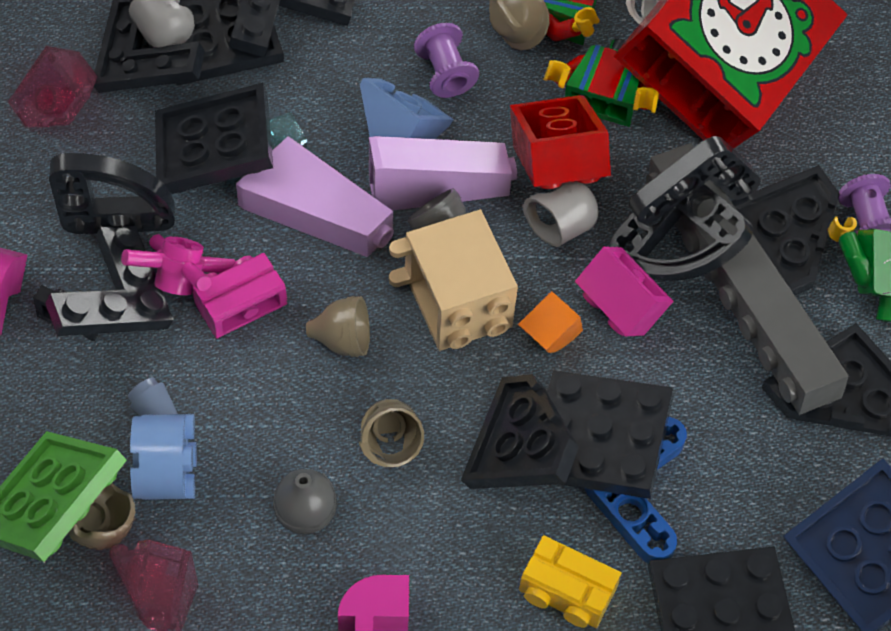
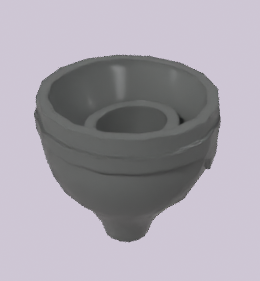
(439, 209)
(305, 501)

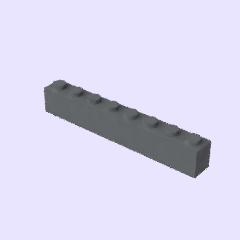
(765, 309)

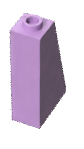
(416, 170)
(316, 200)

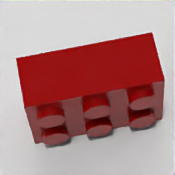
(560, 141)

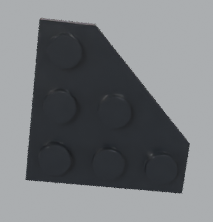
(793, 224)
(867, 392)
(521, 439)

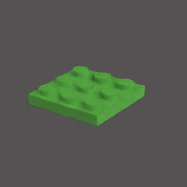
(53, 492)

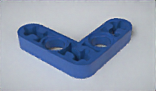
(658, 526)

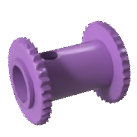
(451, 73)
(866, 198)

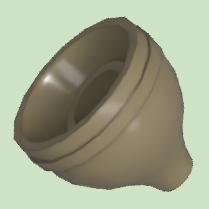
(343, 327)

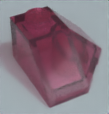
(53, 89)
(157, 582)

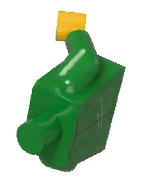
(868, 261)

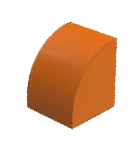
(552, 323)

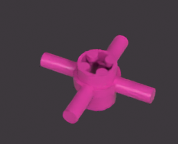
(178, 264)

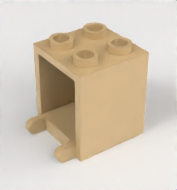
(457, 279)

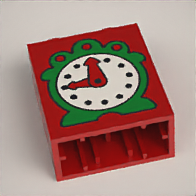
(728, 60)

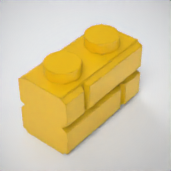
(569, 583)

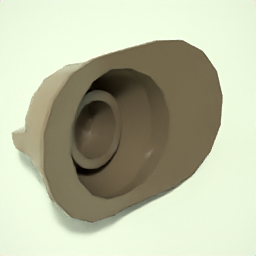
(520, 21)

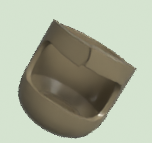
(386, 418)

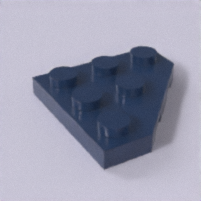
(850, 547)

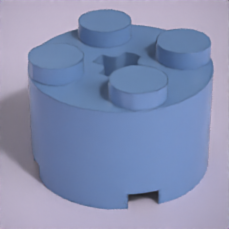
(163, 456)

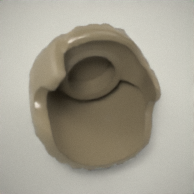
(107, 520)

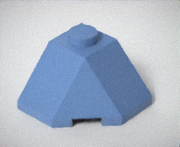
(399, 113)

